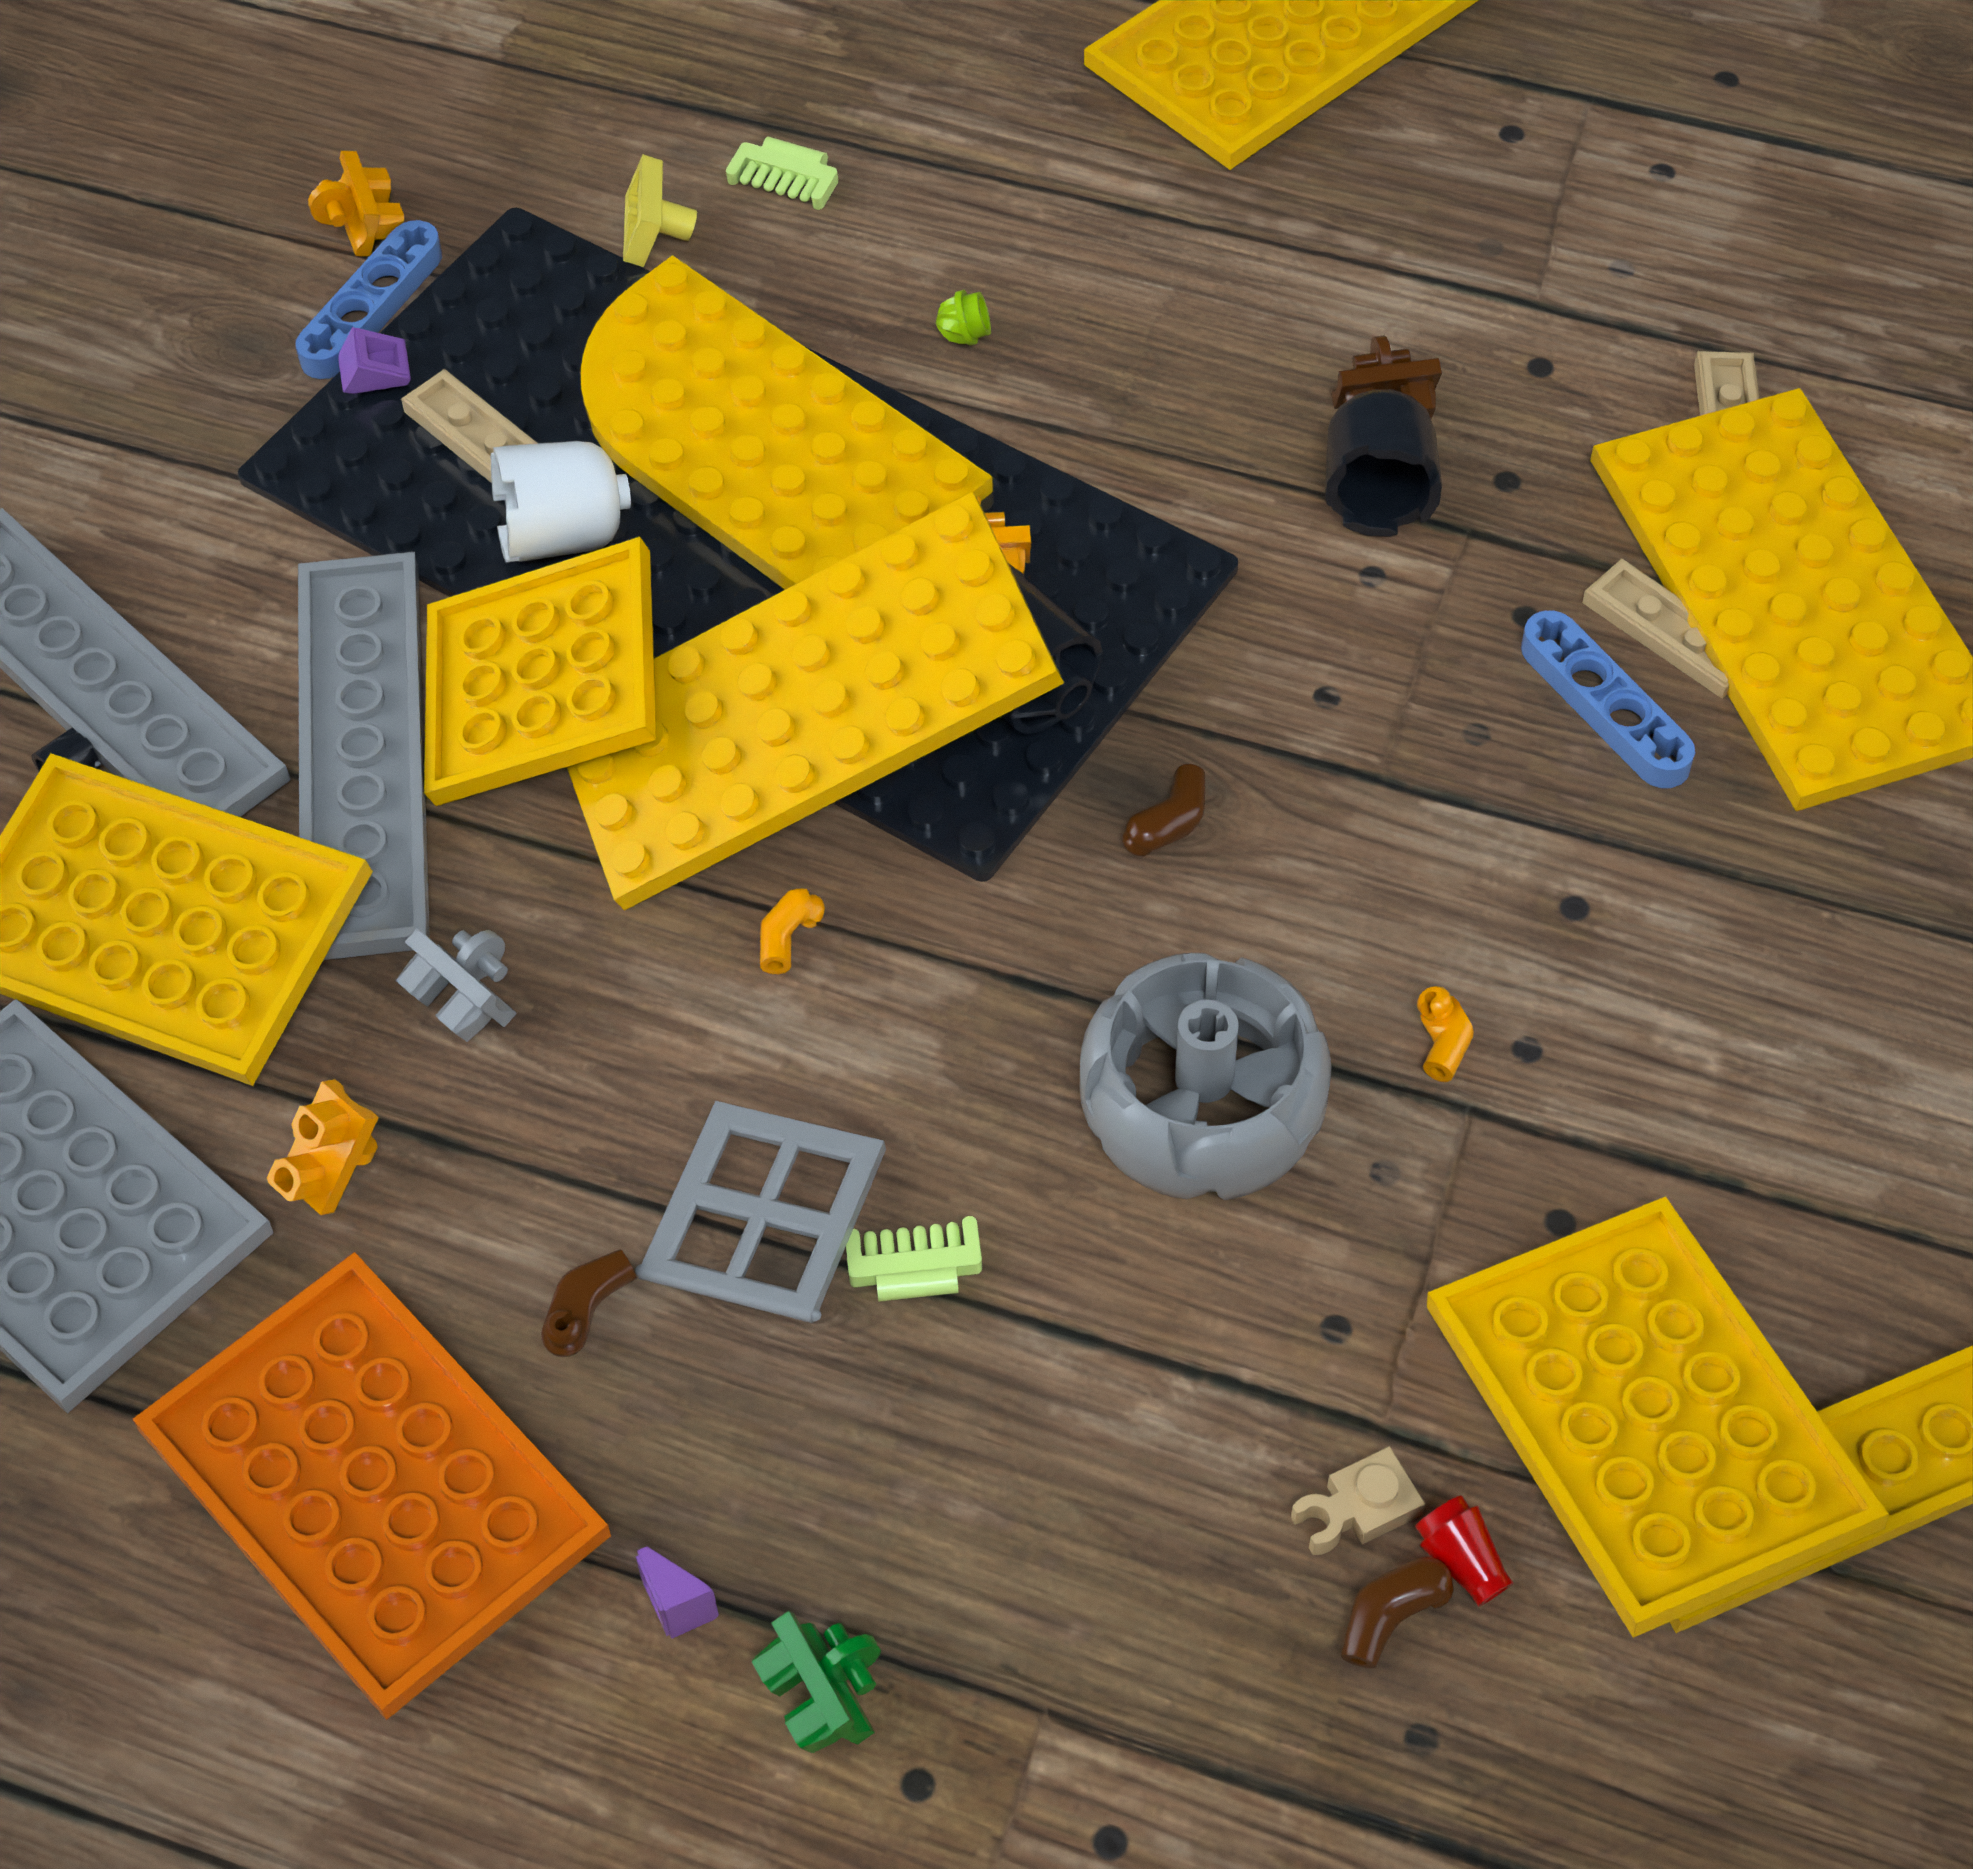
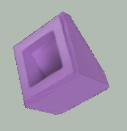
(372, 362)
(676, 1595)

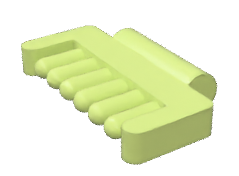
(786, 162)
(918, 1271)

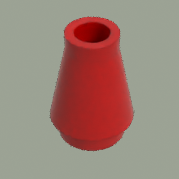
(1464, 1544)

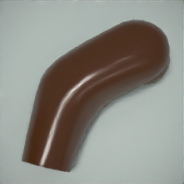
(1171, 818)
(578, 1297)
(1388, 1602)

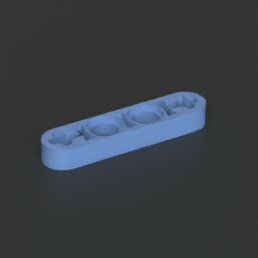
(360, 294)
(1615, 693)

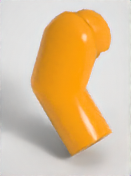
(778, 925)
(1448, 1029)

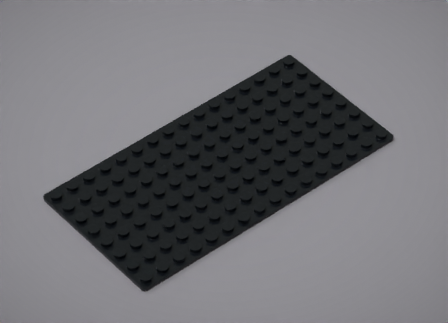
(515, 332)

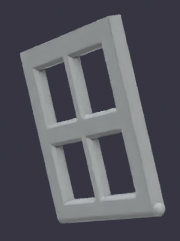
(765, 1210)

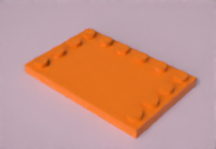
(372, 1483)

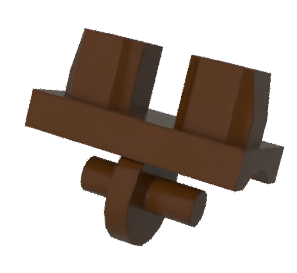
(1389, 371)

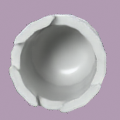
(556, 498)

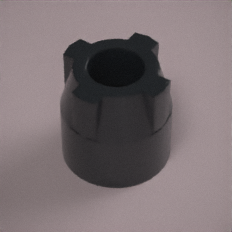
(70, 746)

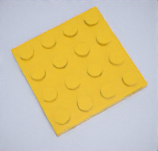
(539, 672)

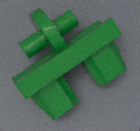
(803, 1656)

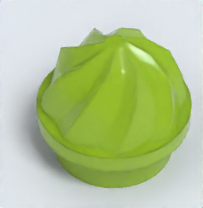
(964, 318)

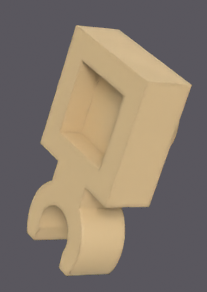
(1365, 1496)

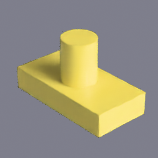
(649, 214)

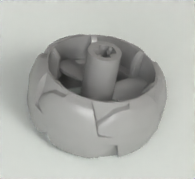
(1200, 1011)

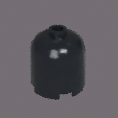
(1382, 463)

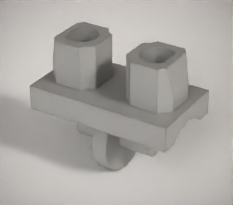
(473, 1002)

